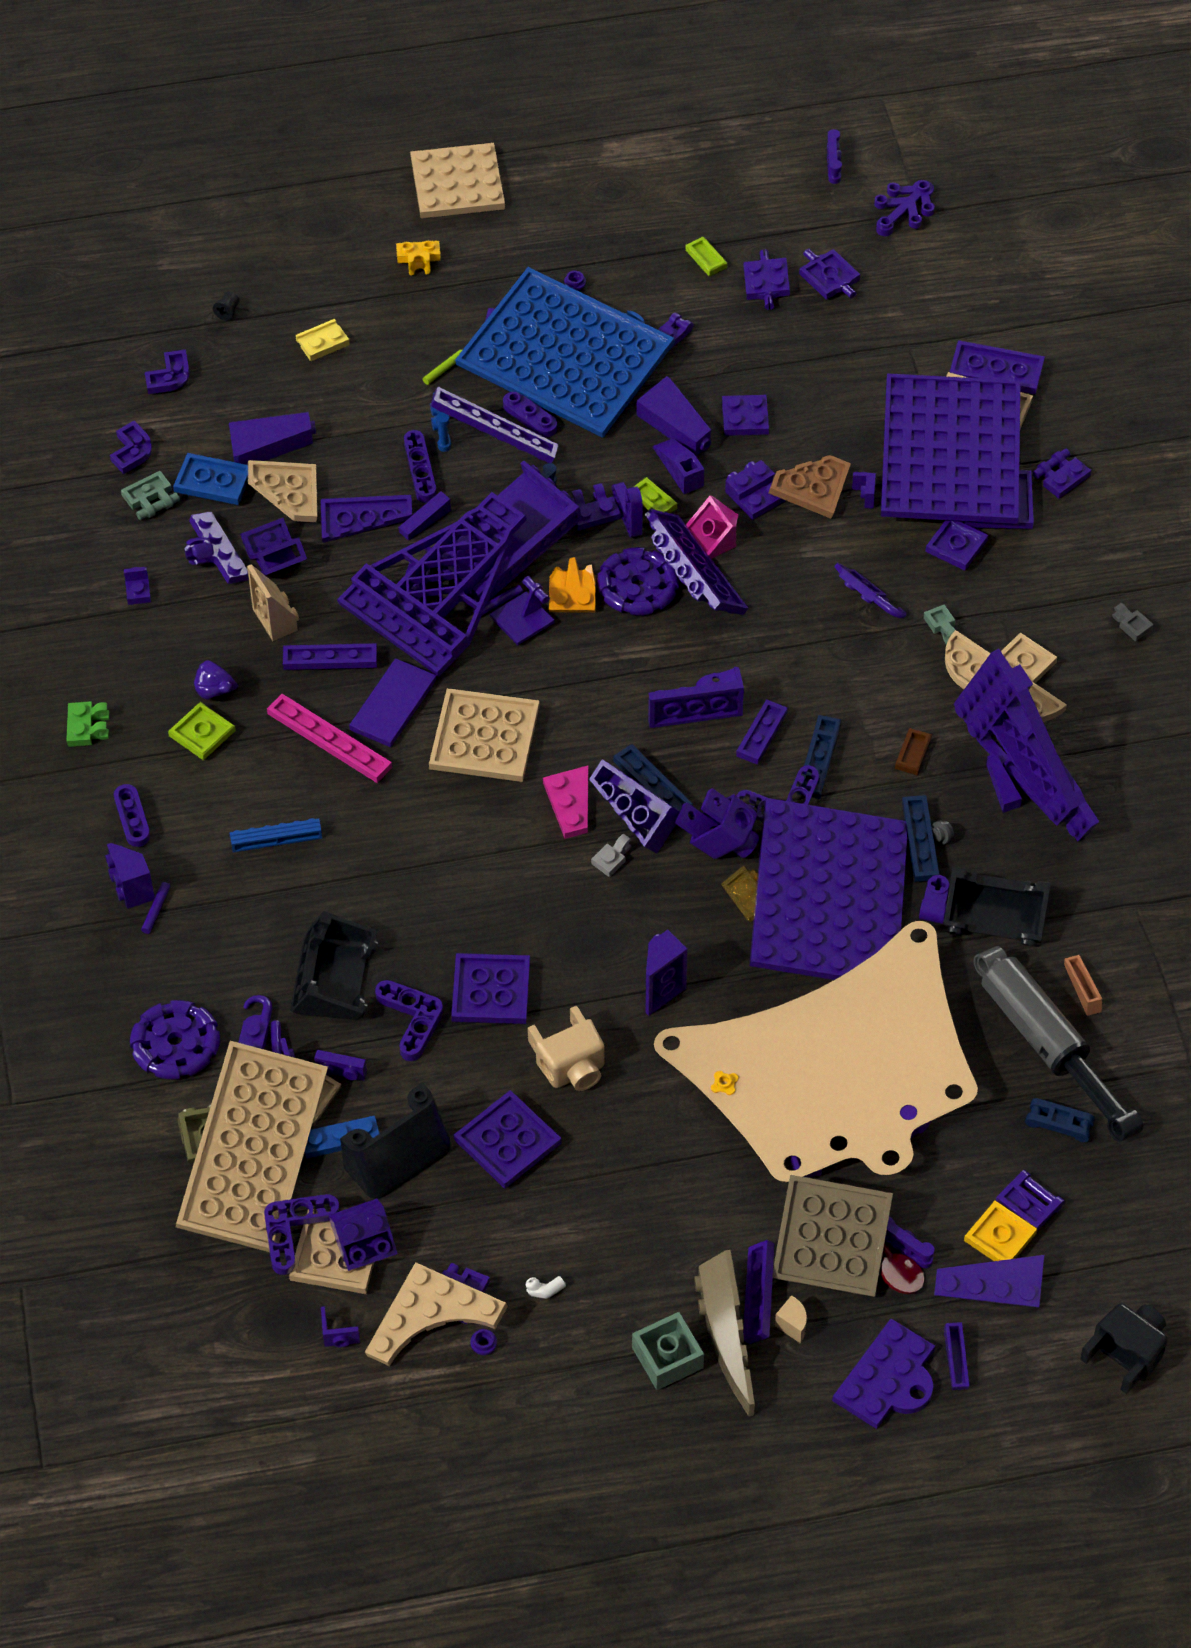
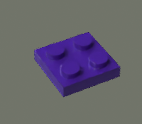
(745, 415)
(956, 543)

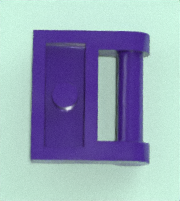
(1026, 1205)

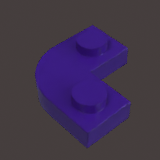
(172, 377)
(136, 448)

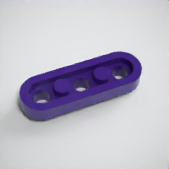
(518, 407)
(131, 808)

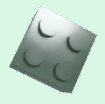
(667, 1350)

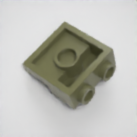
(191, 1127)

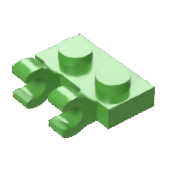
(80, 720)

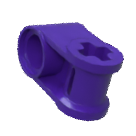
(935, 900)

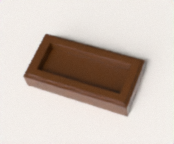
(913, 751)

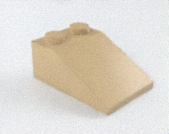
(271, 605)

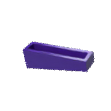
(425, 516)
(1004, 787)
(956, 1356)

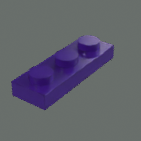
(761, 732)

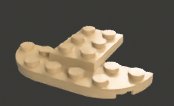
(965, 658)

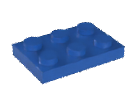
(212, 479)

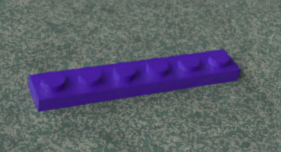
(494, 425)

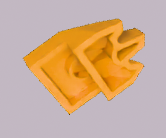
(572, 589)

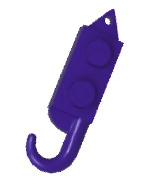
(869, 591)

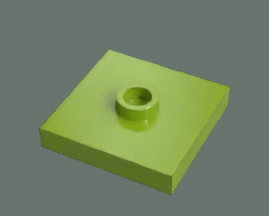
(201, 731)

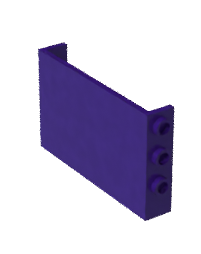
(548, 516)

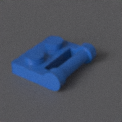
(440, 423)

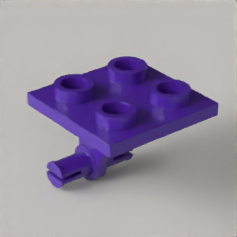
(524, 615)

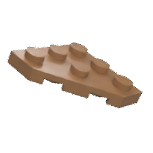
(812, 484)

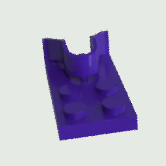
(699, 703)

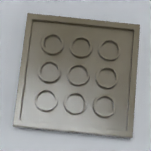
(832, 1235)

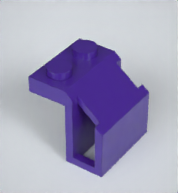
(271, 546)

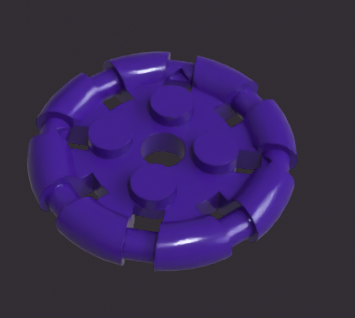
(637, 570)
(166, 1029)

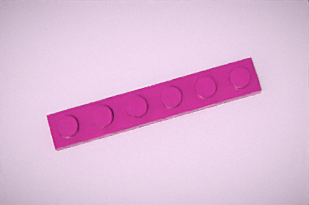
(329, 738)

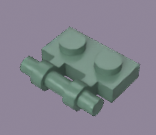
(147, 490)

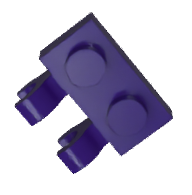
(597, 512)

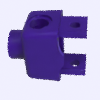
(731, 825)

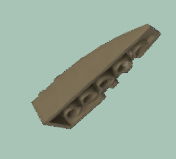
(721, 1312)

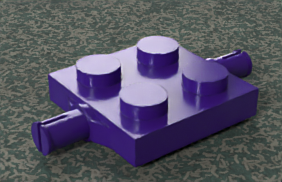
(829, 274)
(766, 279)

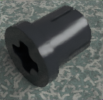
(225, 307)

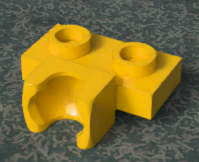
(418, 255)

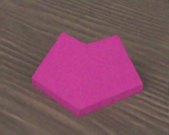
(714, 527)

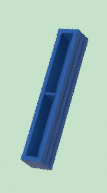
(275, 835)

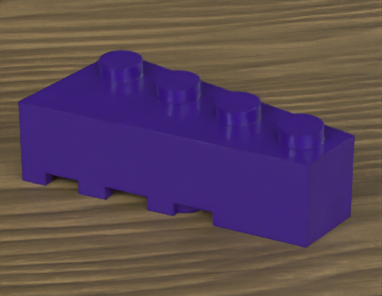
(640, 808)

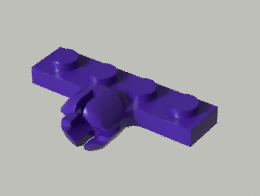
(215, 548)

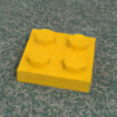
(1000, 1233)

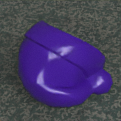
(213, 681)

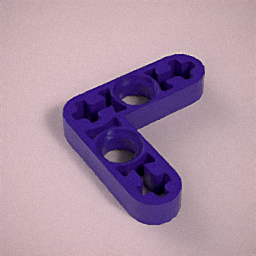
(630, 506)
(753, 797)
(421, 1015)
(283, 1225)

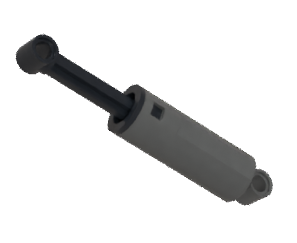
(1050, 1034)

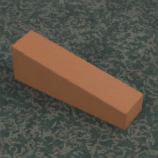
(1084, 985)

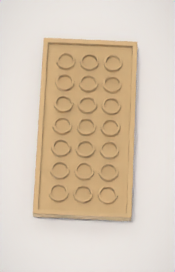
(251, 1144)

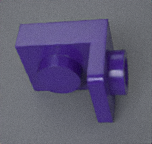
(866, 483)
(137, 585)

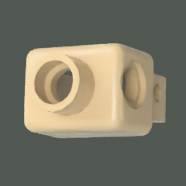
(571, 1054)

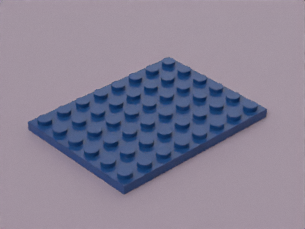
(565, 351)

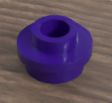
(575, 280)
(483, 1335)

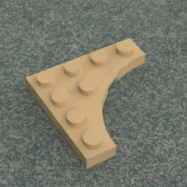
(426, 1303)

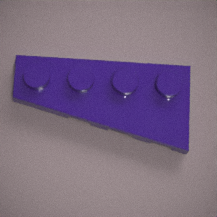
(359, 514)

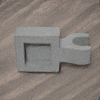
(610, 858)

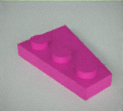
(569, 800)

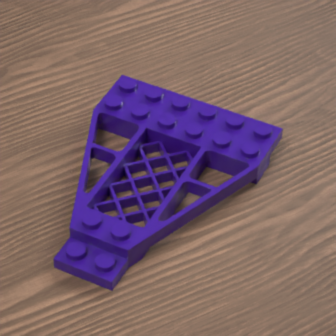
(413, 625)
(1001, 705)

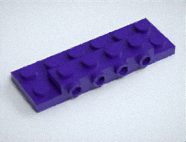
(693, 563)

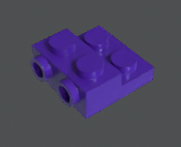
(751, 488)

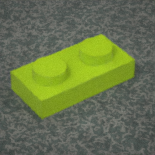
(655, 498)

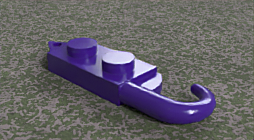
(256, 1027)

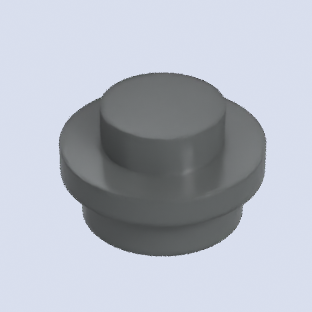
(942, 831)

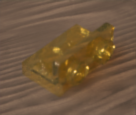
(742, 890)

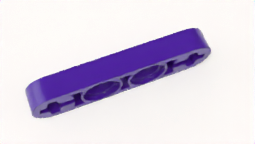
(419, 466)

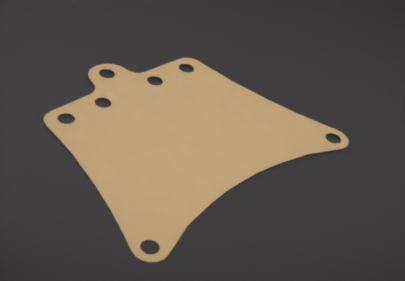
(837, 1062)

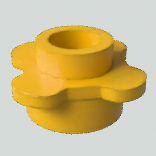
(727, 1088)

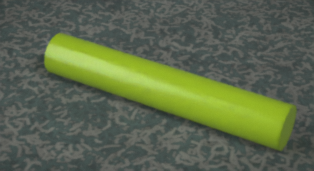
(447, 364)

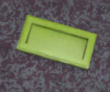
(706, 256)

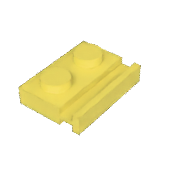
(322, 340)

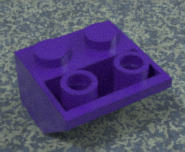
(130, 875)
(363, 1234)

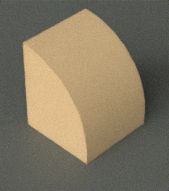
(792, 1319)

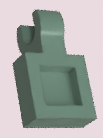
(941, 621)

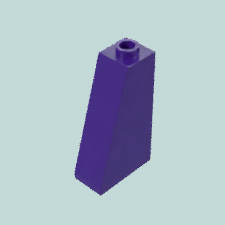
(674, 416)
(270, 436)

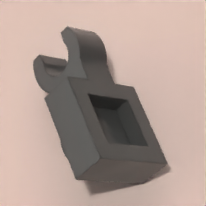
(1133, 623)

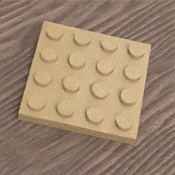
(457, 180)
(484, 735)

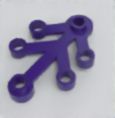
(920, 190)

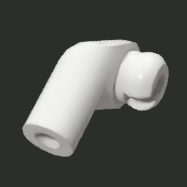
(543, 1290)

